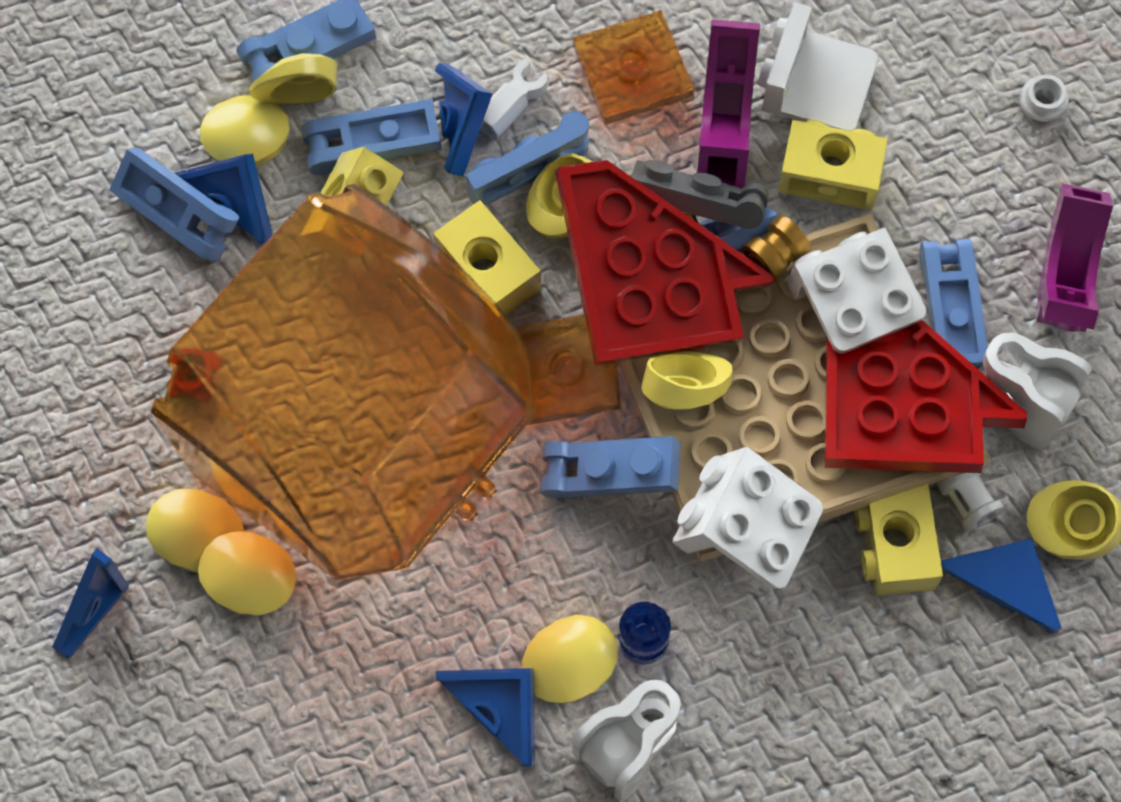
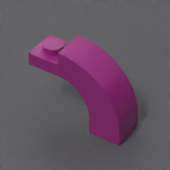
(728, 101)
(1073, 258)

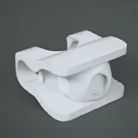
(1043, 386)
(621, 743)

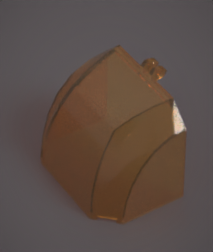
(348, 387)

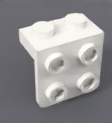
(815, 74)
(858, 290)
(750, 516)

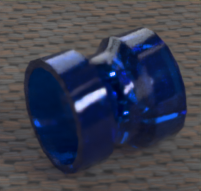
(640, 642)

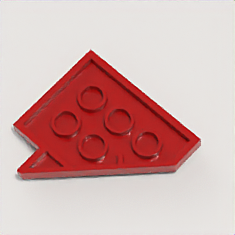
(648, 270)
(910, 405)

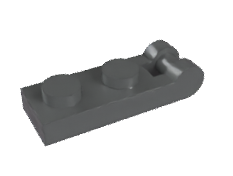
(704, 194)

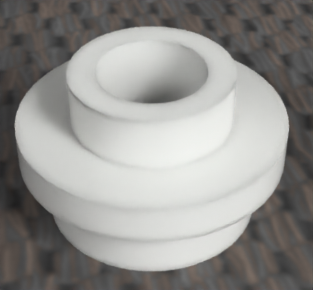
(1048, 87)

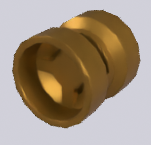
(778, 247)

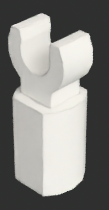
(512, 100)

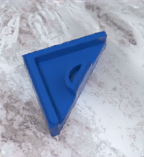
(461, 115)
(237, 187)
(1009, 578)
(95, 596)
(501, 703)

